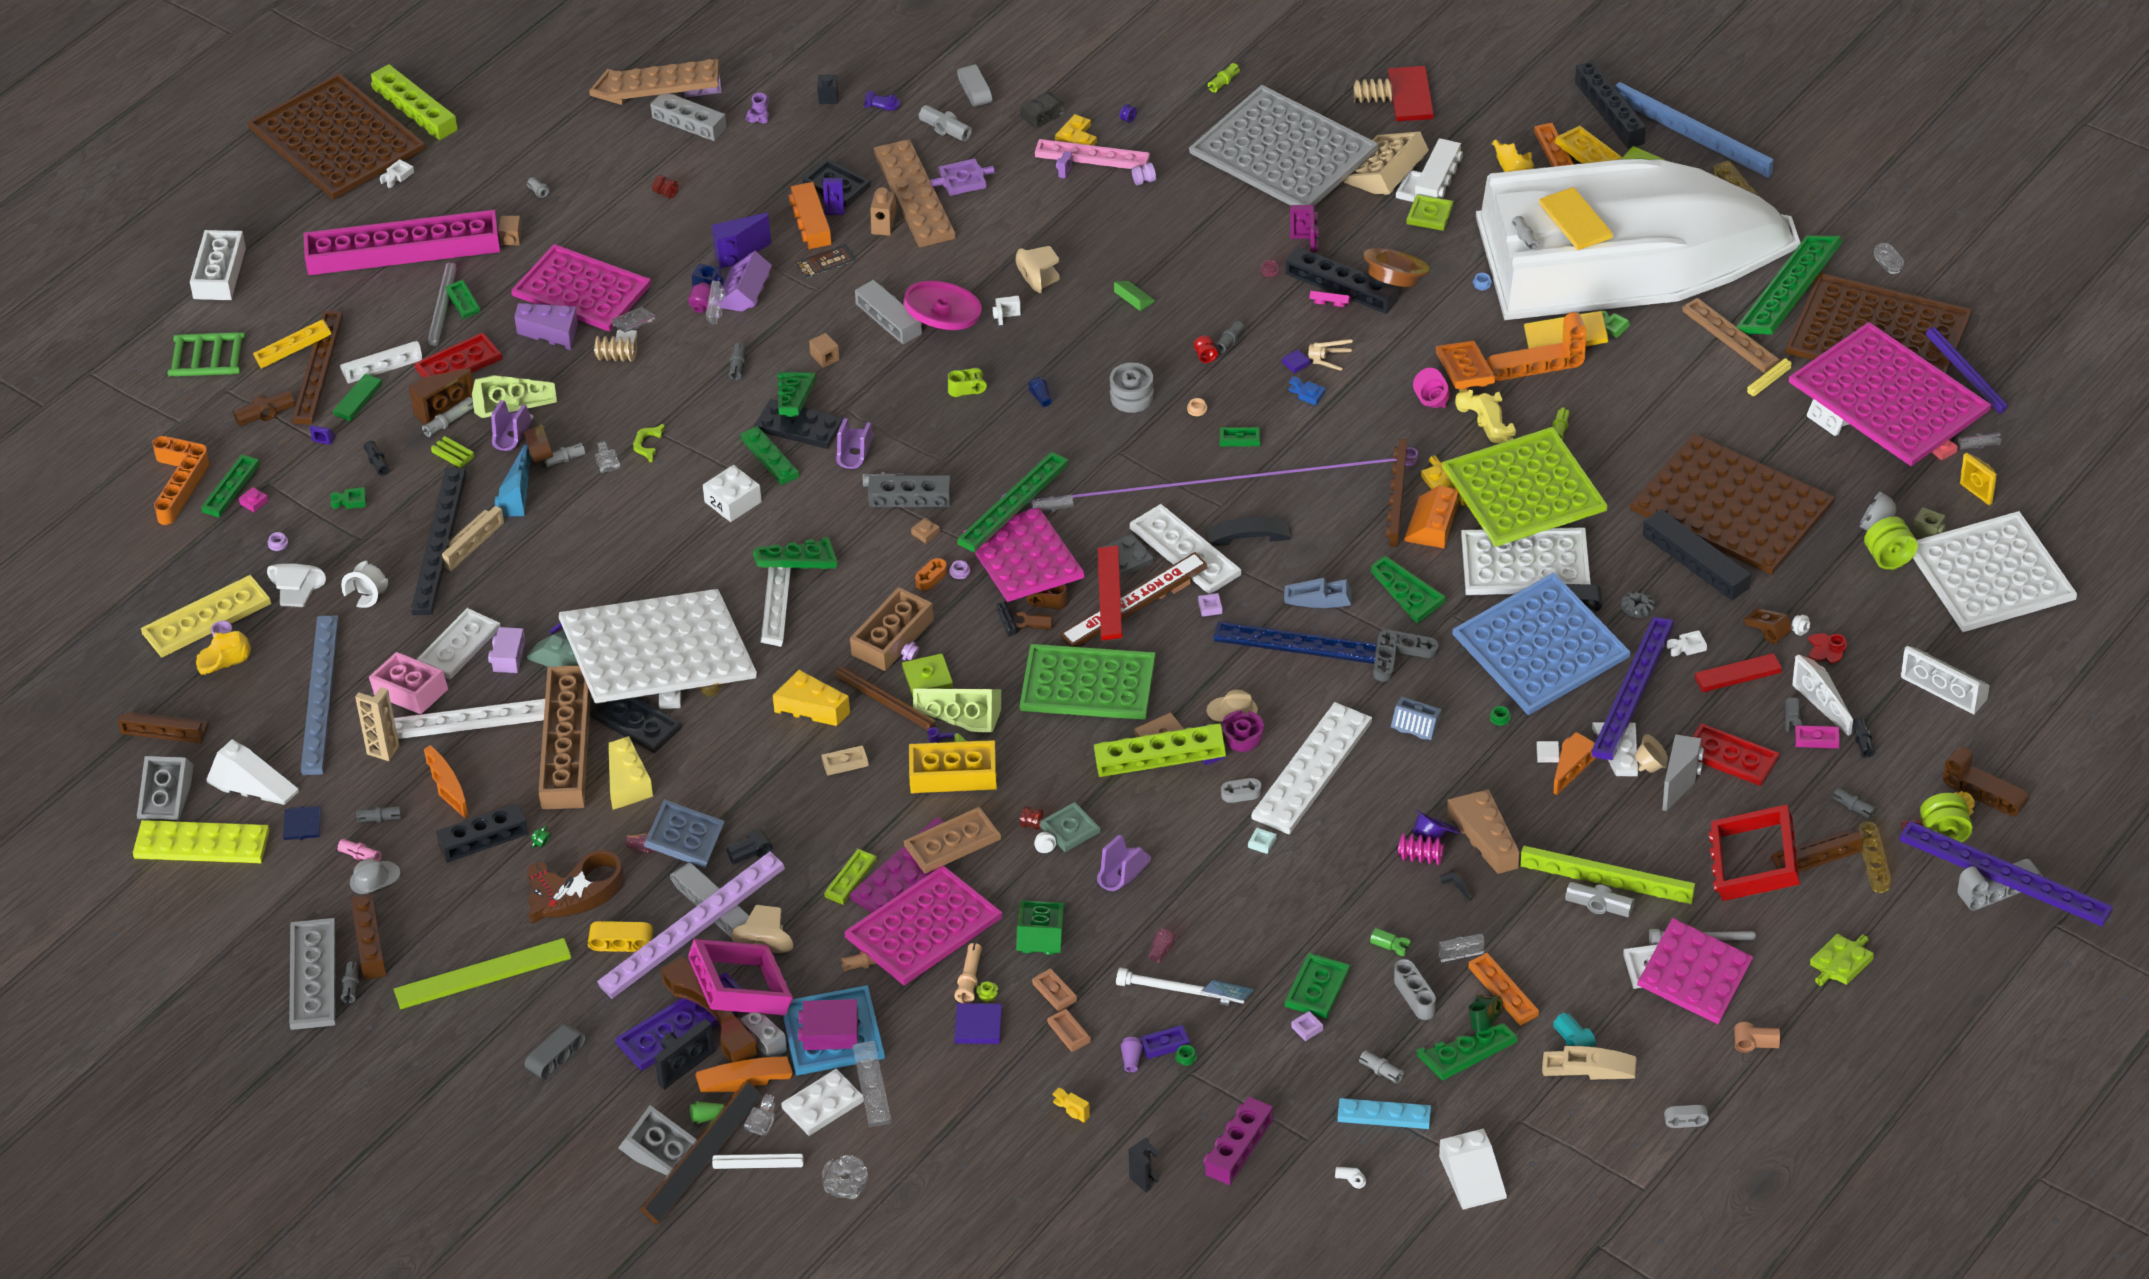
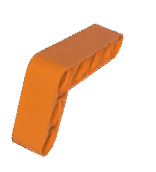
(1544, 358)
(192, 464)

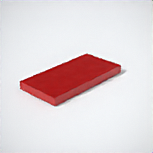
(1410, 93)
(472, 354)
(1735, 755)

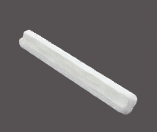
(757, 1161)

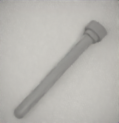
(1655, 935)

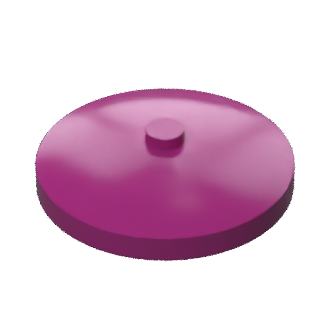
(942, 305)

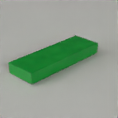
(357, 397)

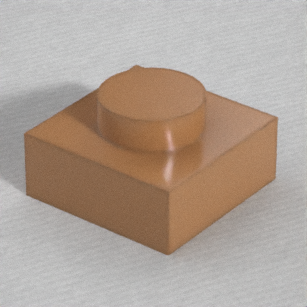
(925, 530)

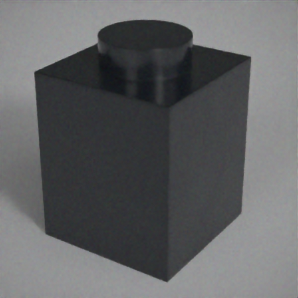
(827, 89)

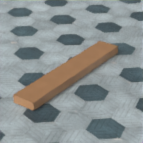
(1730, 335)

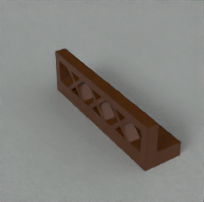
(163, 727)
(1823, 850)

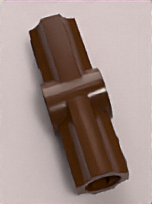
(263, 408)

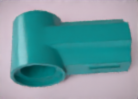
(1573, 1032)

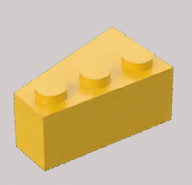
(812, 699)

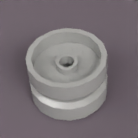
(1131, 387)

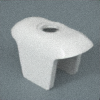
(295, 582)

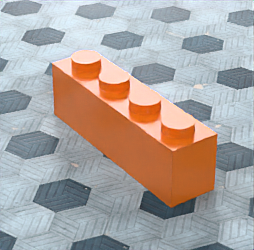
(810, 215)

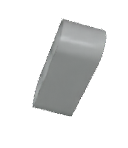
(974, 85)
(1414, 989)

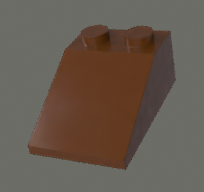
(440, 393)

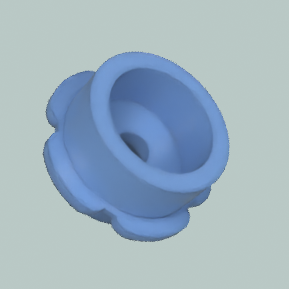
(1482, 281)

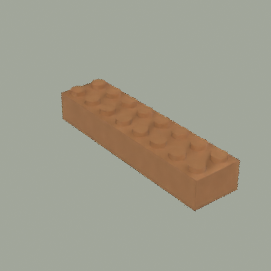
(564, 739)

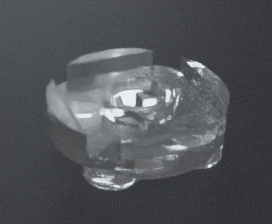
(849, 1187)

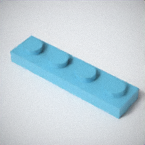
(1384, 1113)

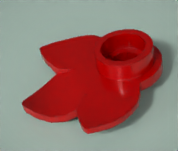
(1827, 647)

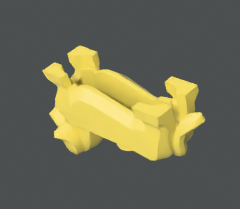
(1488, 414)

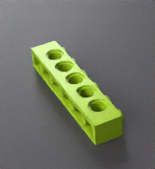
(414, 102)
(1152, 757)

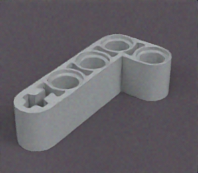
(1981, 891)

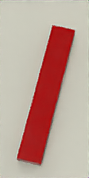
(1110, 593)

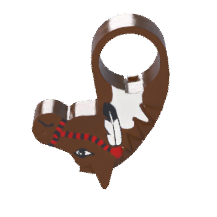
(572, 894)

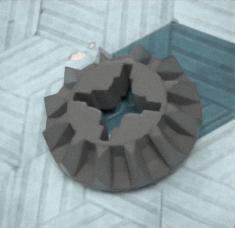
(1643, 609)

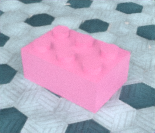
(409, 682)

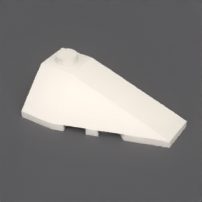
(1819, 689)
(243, 771)

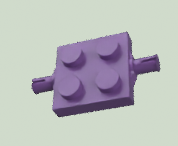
(962, 177)

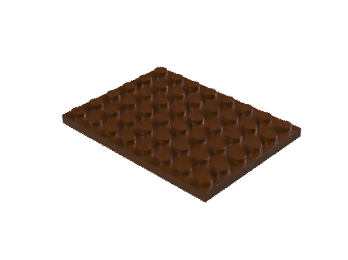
(336, 135)
(1844, 305)
(1734, 502)

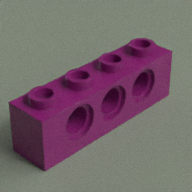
(1238, 1140)

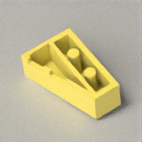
(627, 774)

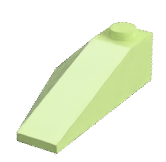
(514, 391)
(968, 708)

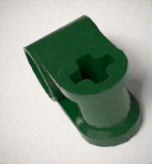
(1484, 1011)

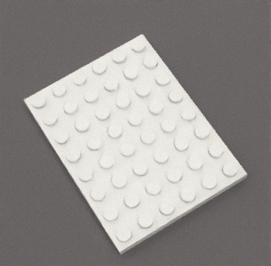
(657, 645)

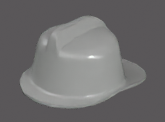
(373, 875)

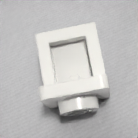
(1006, 308)

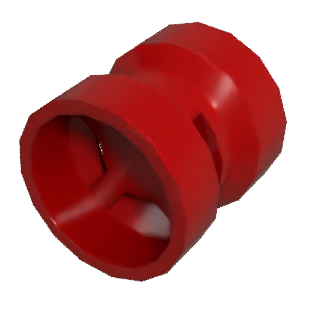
(1205, 348)

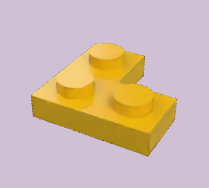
(1075, 132)

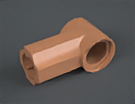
(1749, 1037)

